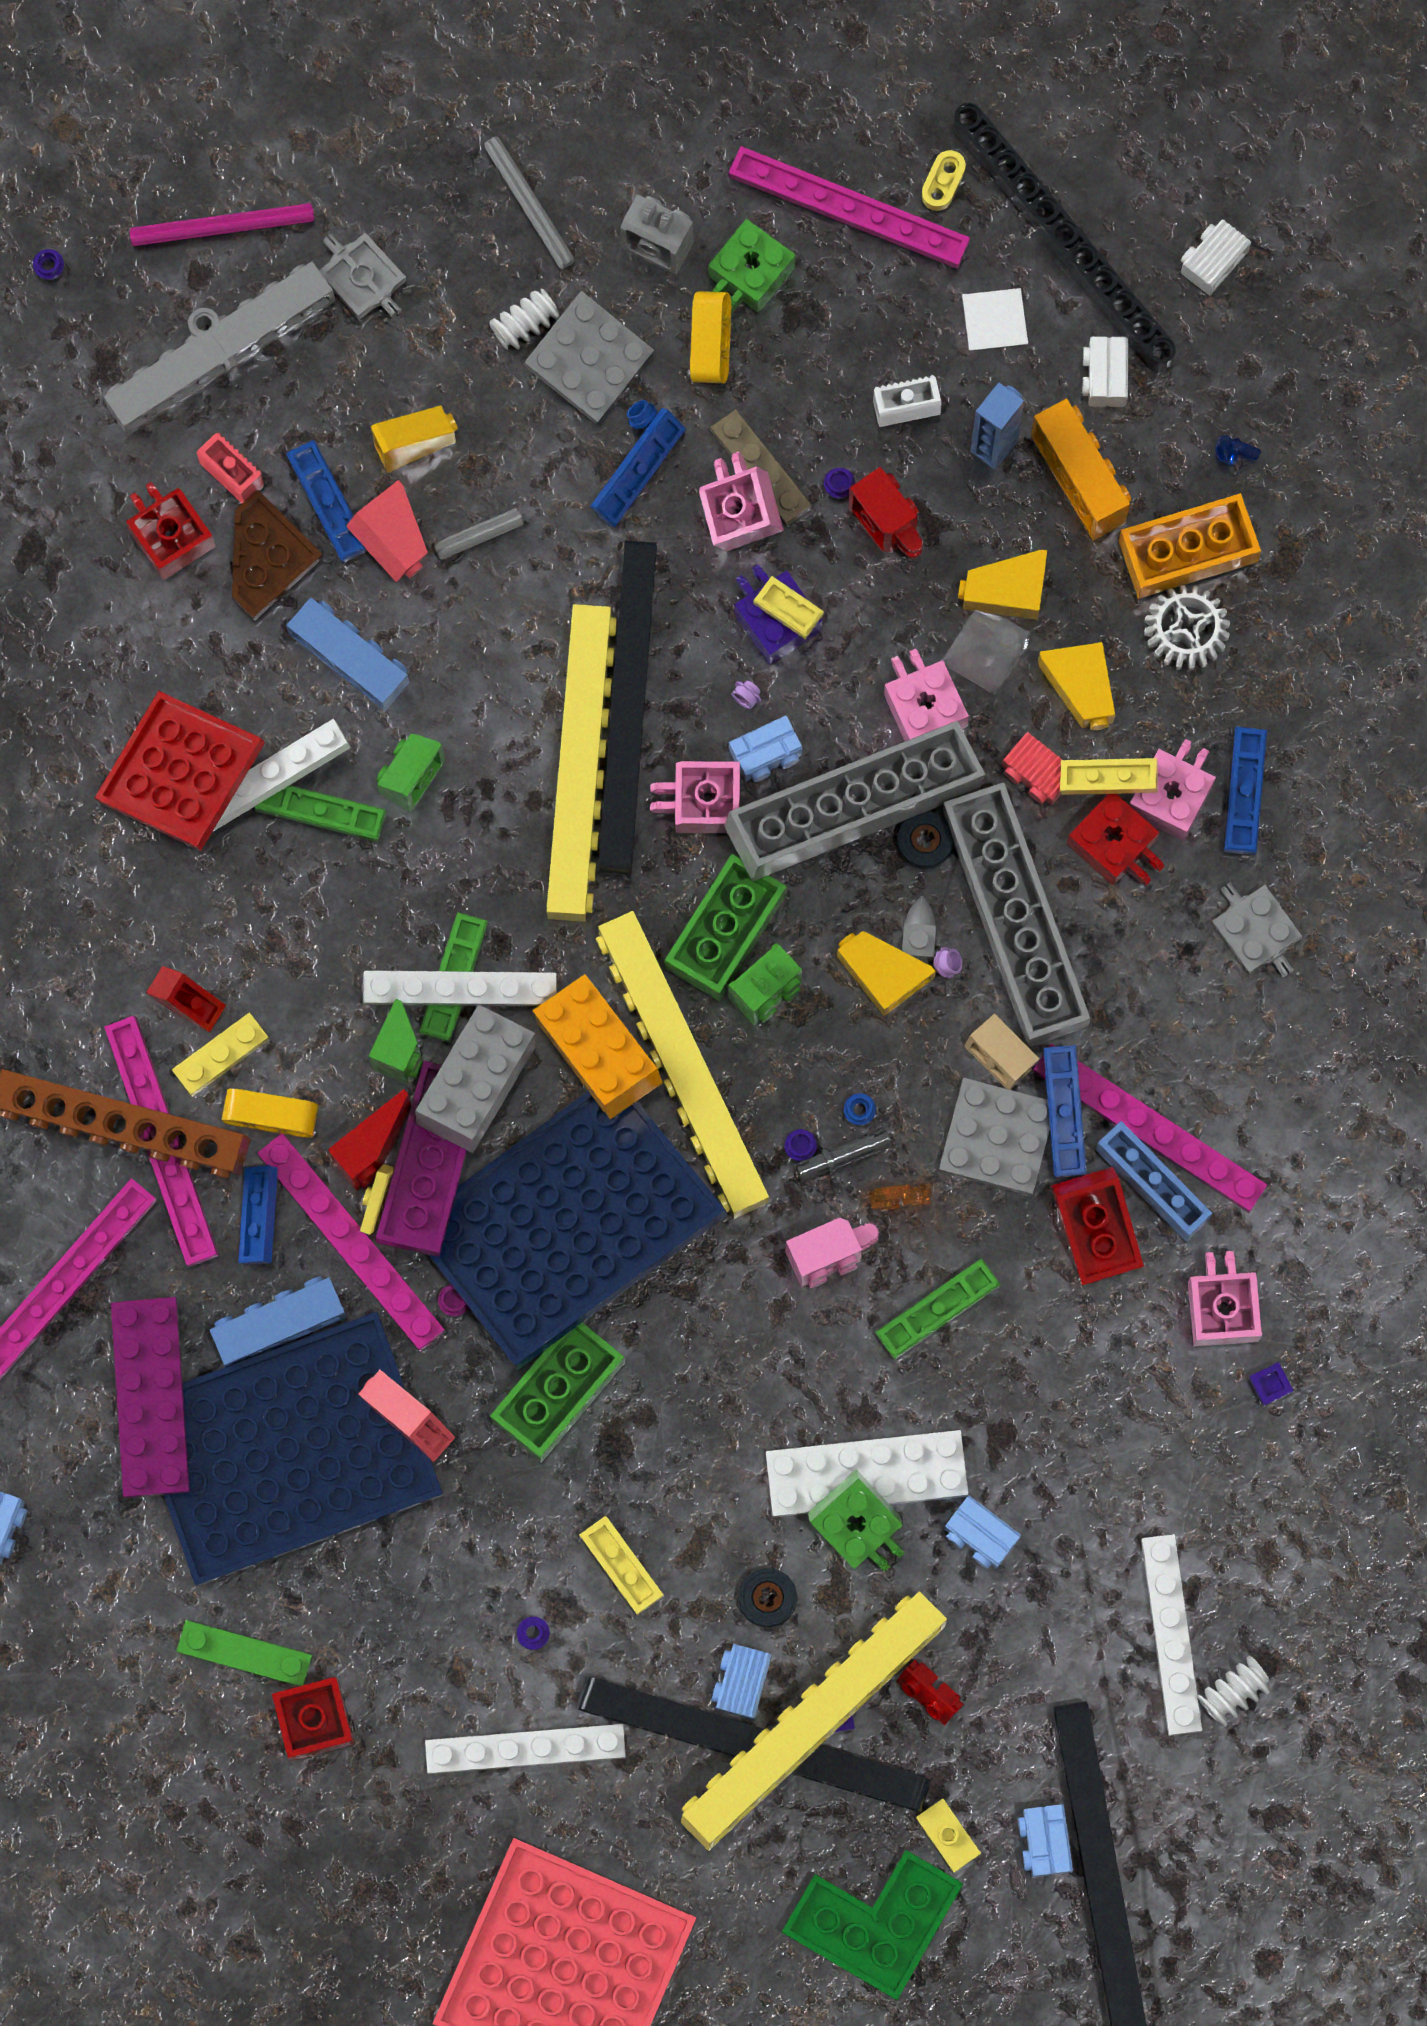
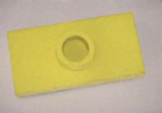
(788, 607)
(375, 1199)
(948, 1835)

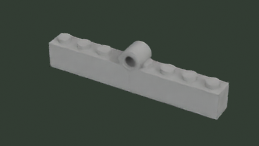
(219, 348)

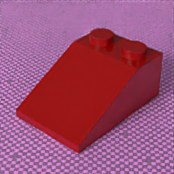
(370, 1143)
(1097, 1225)

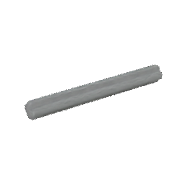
(529, 202)

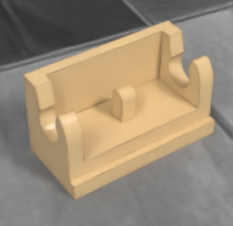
(1001, 1052)

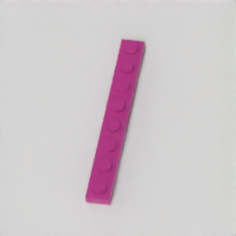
(849, 207)
(1166, 1138)
(174, 1180)
(351, 1243)
(72, 1272)

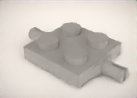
(362, 275)
(1257, 929)

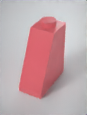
(391, 532)
(406, 1415)

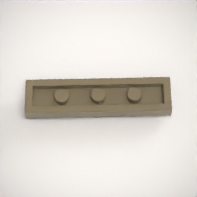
(737, 436)

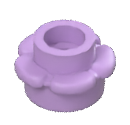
(746, 694)
(947, 962)

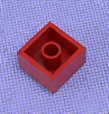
(313, 1719)

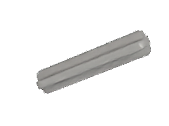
(478, 533)

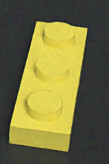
(1109, 776)
(220, 1054)
(621, 1565)

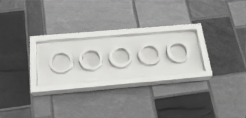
(897, 1467)

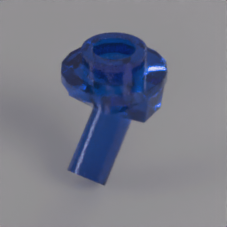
(1229, 450)

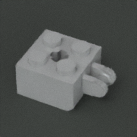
(657, 233)

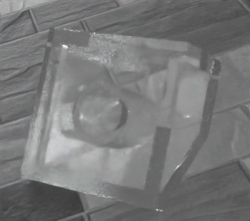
(986, 650)

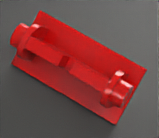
(917, 1683)

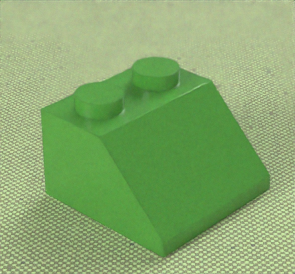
(411, 770)
(396, 1047)

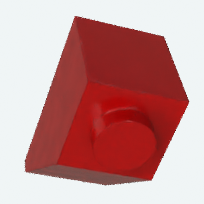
(186, 998)

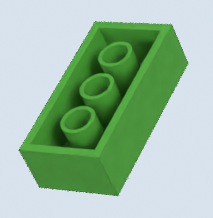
(725, 928)
(557, 1390)

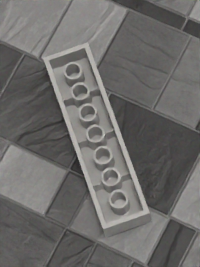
(854, 800)
(1016, 915)

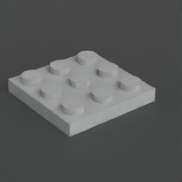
(588, 357)
(996, 1137)

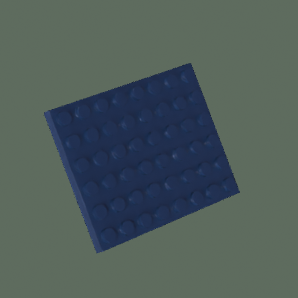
(570, 1223)
(292, 1452)

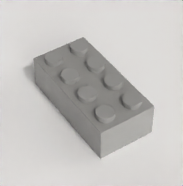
(475, 1078)

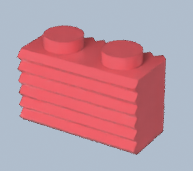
(230, 467)
(1035, 768)

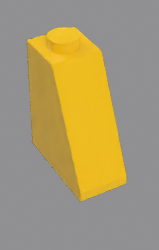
(413, 436)
(1006, 586)
(1082, 682)
(883, 970)

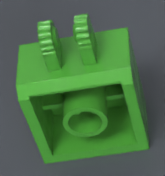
(753, 285)
(766, 985)
(857, 1541)

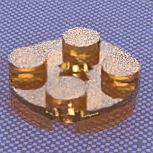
(889, 1197)

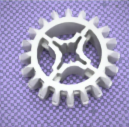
(1178, 604)

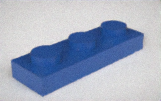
(258, 1215)

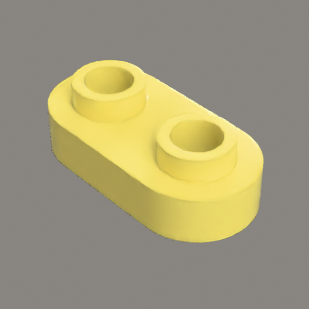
(942, 182)

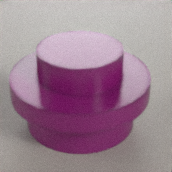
(451, 1302)

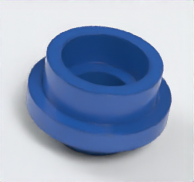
(641, 414)
(859, 1099)

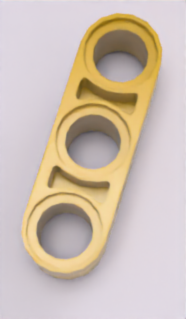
(710, 337)
(270, 1113)

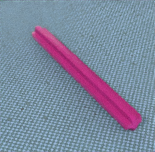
(221, 224)

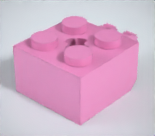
(724, 500)
(924, 685)
(1188, 781)
(691, 783)
(829, 1250)
(1236, 1290)

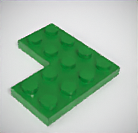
(881, 1941)

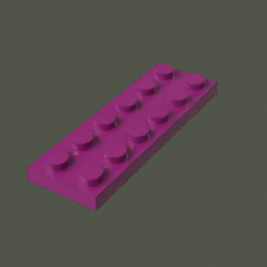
(421, 1183)
(150, 1397)

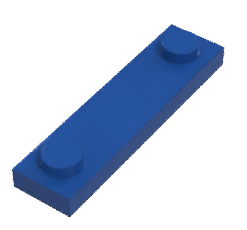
(638, 467)
(325, 499)
(1245, 790)
(1064, 1111)

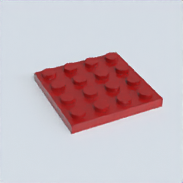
(179, 770)

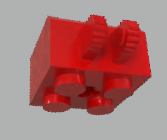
(886, 513)
(166, 514)
(1115, 857)

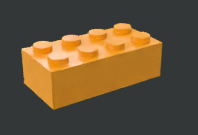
(1080, 468)
(1189, 546)
(597, 1046)

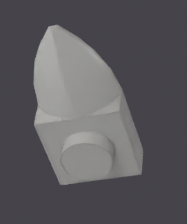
(919, 930)

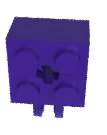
(768, 634)

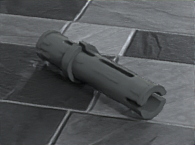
(848, 1153)

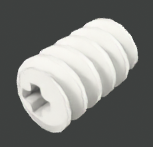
(524, 319)
(1236, 1691)

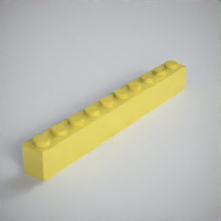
(579, 763)
(683, 1065)
(813, 1720)

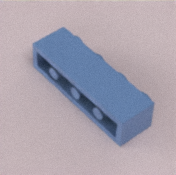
(997, 425)
(348, 654)
(1153, 1181)
(278, 1322)

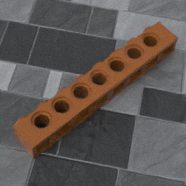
(231, 1146)

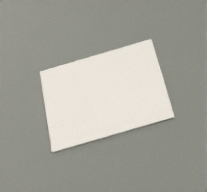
(995, 319)

